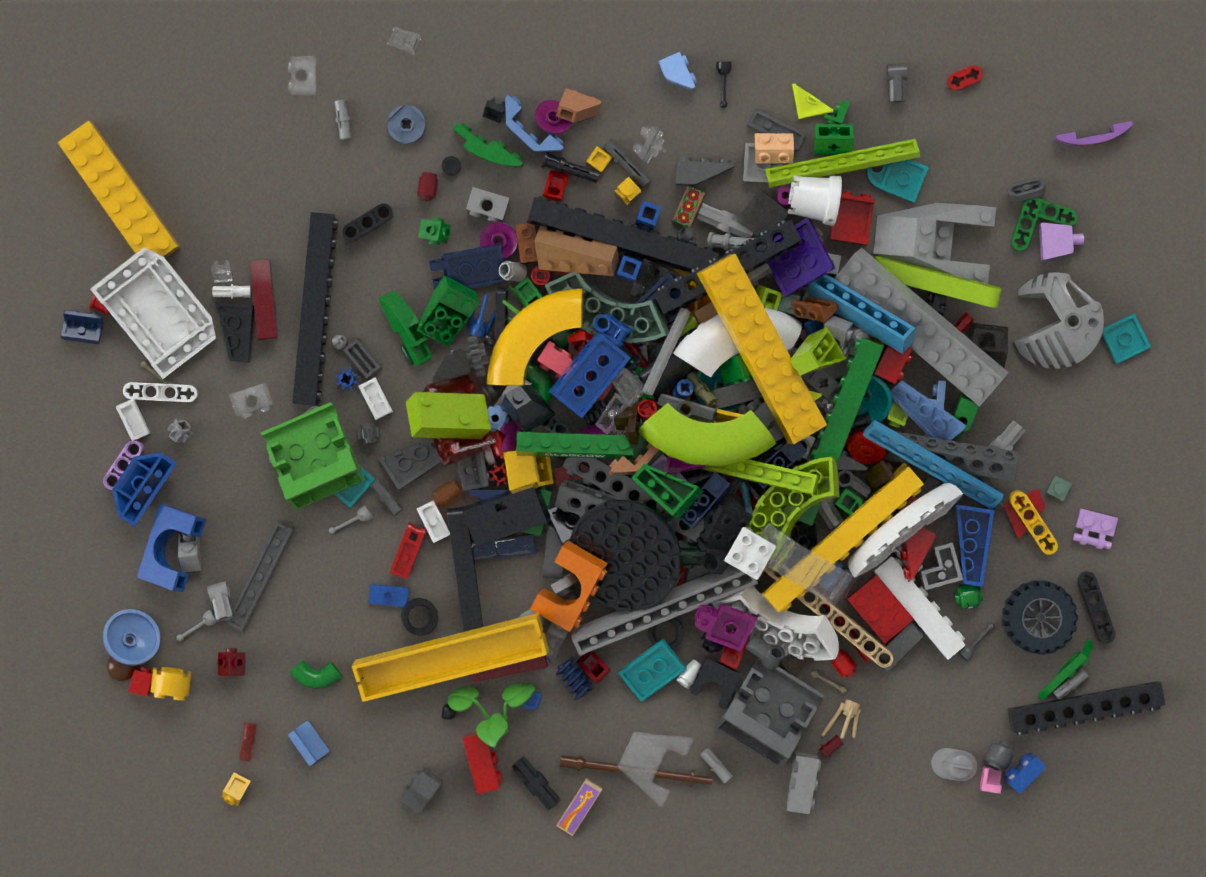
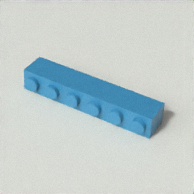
(864, 313)

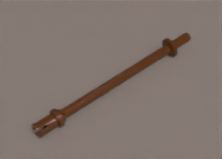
(580, 763)

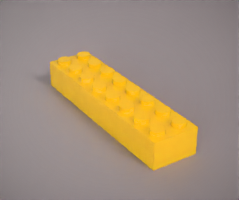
(117, 191)

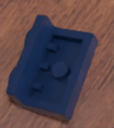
(82, 327)

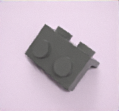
(473, 472)

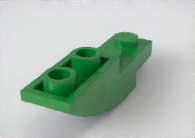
(493, 153)
(529, 293)
(405, 322)

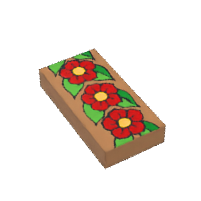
(688, 206)

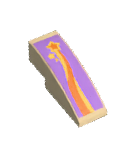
(579, 806)

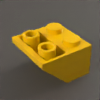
(527, 469)

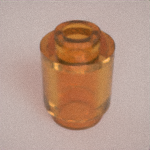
(446, 493)

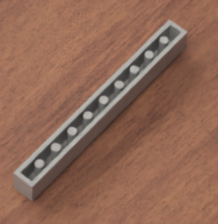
(679, 601)

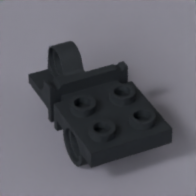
(720, 534)

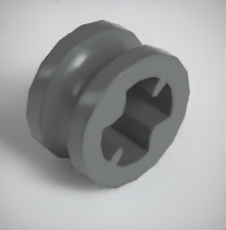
(489, 391)

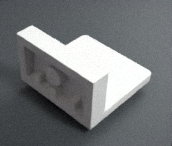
(750, 553)

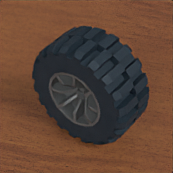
(1040, 617)

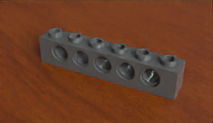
(587, 496)

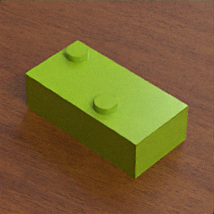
(448, 415)

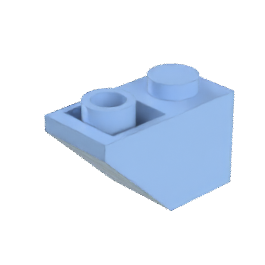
(675, 71)

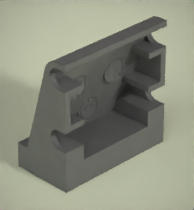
(769, 712)

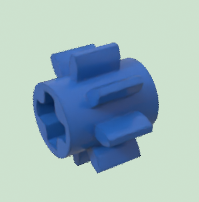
(341, 377)

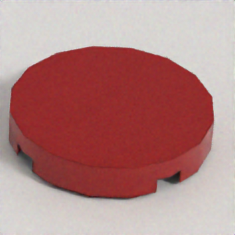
(865, 450)

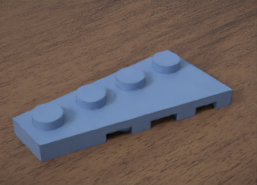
(925, 413)

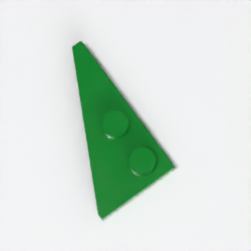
(1068, 669)

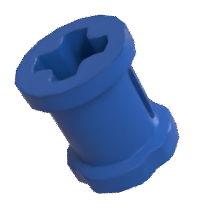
(686, 385)

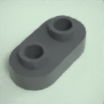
(1026, 189)

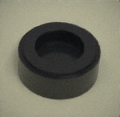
(451, 165)

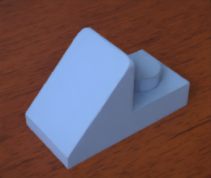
(939, 392)

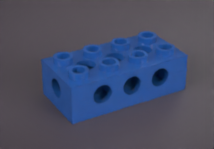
(602, 374)

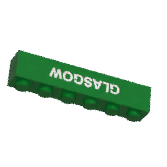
(573, 445)

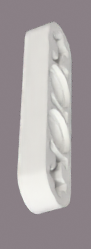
(160, 392)

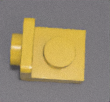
(235, 789)

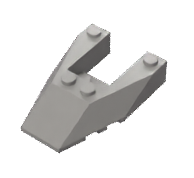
(925, 237)

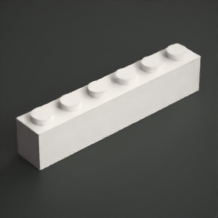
(920, 608)

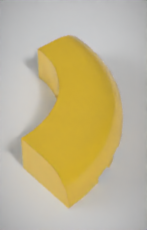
(529, 330)

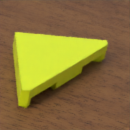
(808, 105)

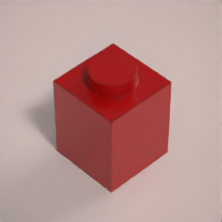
(141, 681)

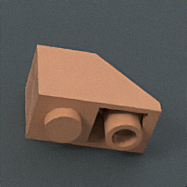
(577, 106)

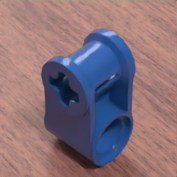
(615, 331)

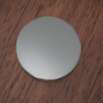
(490, 457)

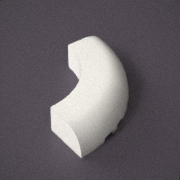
(712, 345)
(902, 527)
(794, 632)

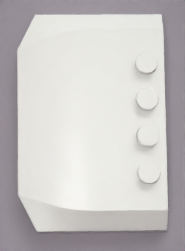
(156, 310)

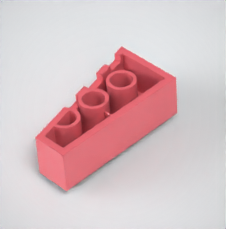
(559, 360)

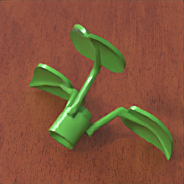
(496, 726)

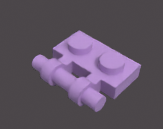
(1097, 523)

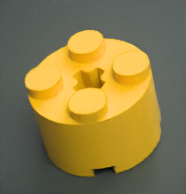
(170, 683)

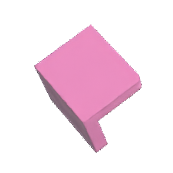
(990, 780)

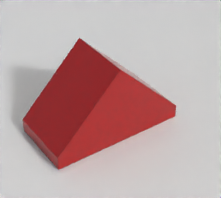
(555, 186)

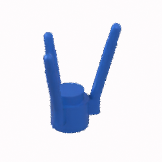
(478, 326)

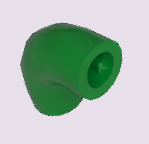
(540, 380)
(316, 678)

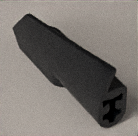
(674, 371)

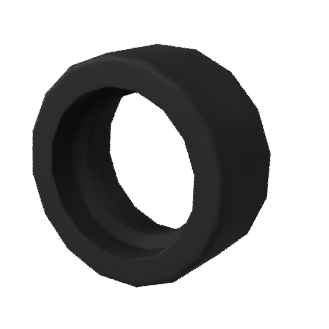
(424, 630)
(680, 633)

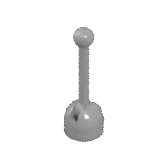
(339, 342)
(363, 514)
(208, 619)

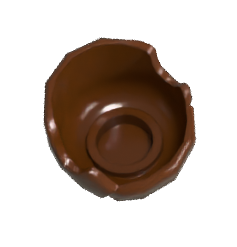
(119, 671)

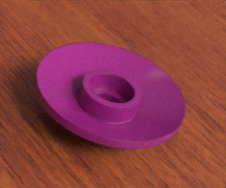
(547, 110)
(495, 229)

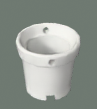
(816, 198)

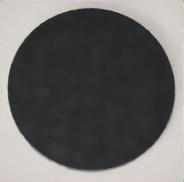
(638, 549)

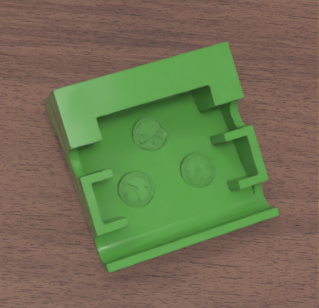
(312, 456)

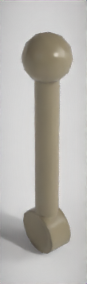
(144, 364)
(843, 690)

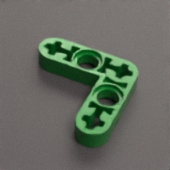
(1039, 213)

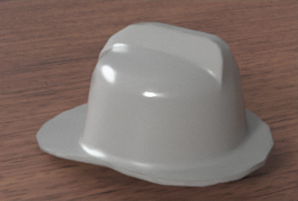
(954, 764)

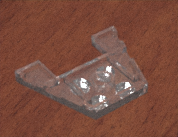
(644, 757)

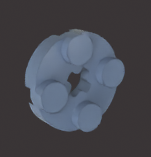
(417, 124)

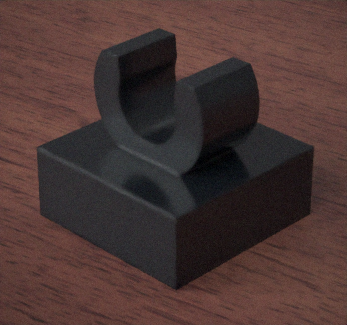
(494, 111)

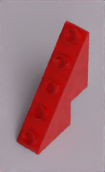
(915, 548)

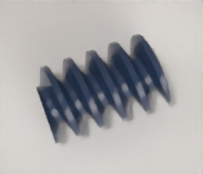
(574, 679)

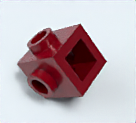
(231, 663)

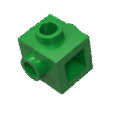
(434, 231)

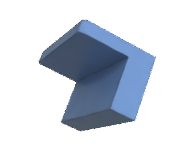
(308, 743)

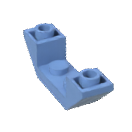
(550, 144)

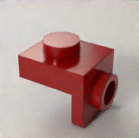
(580, 339)

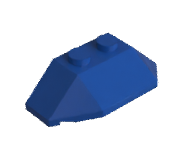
(140, 485)

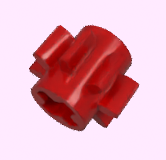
(495, 477)

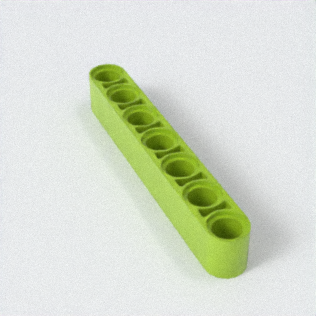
(943, 283)

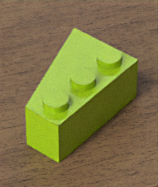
(817, 353)

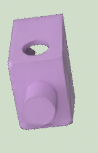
(1057, 240)

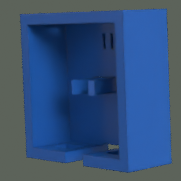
(1024, 772)

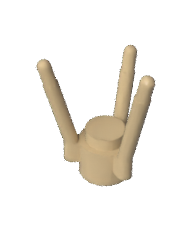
(851, 710)

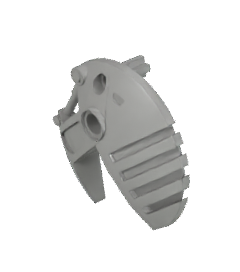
(1058, 341)

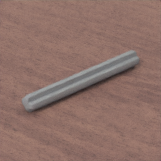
(666, 351)

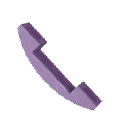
(1070, 138)

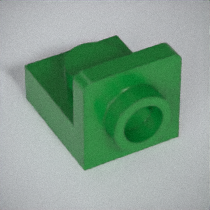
(840, 111)

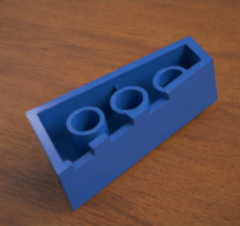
(974, 540)

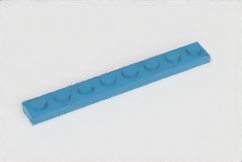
(932, 464)

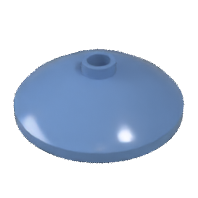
(139, 629)

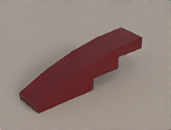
(264, 299)
(524, 666)

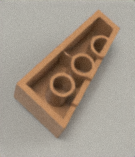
(574, 254)

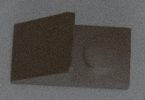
(630, 422)

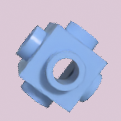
(498, 410)

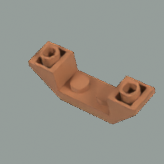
(625, 467)

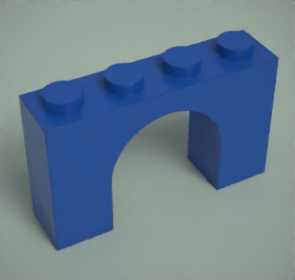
(646, 220)
(154, 565)

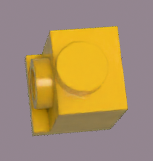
(628, 191)

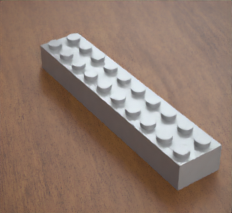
(934, 336)

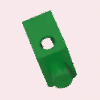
(965, 408)

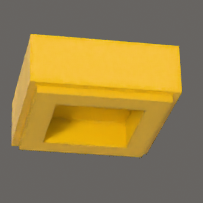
(599, 159)

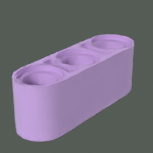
(125, 454)

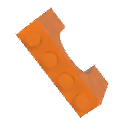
(588, 570)

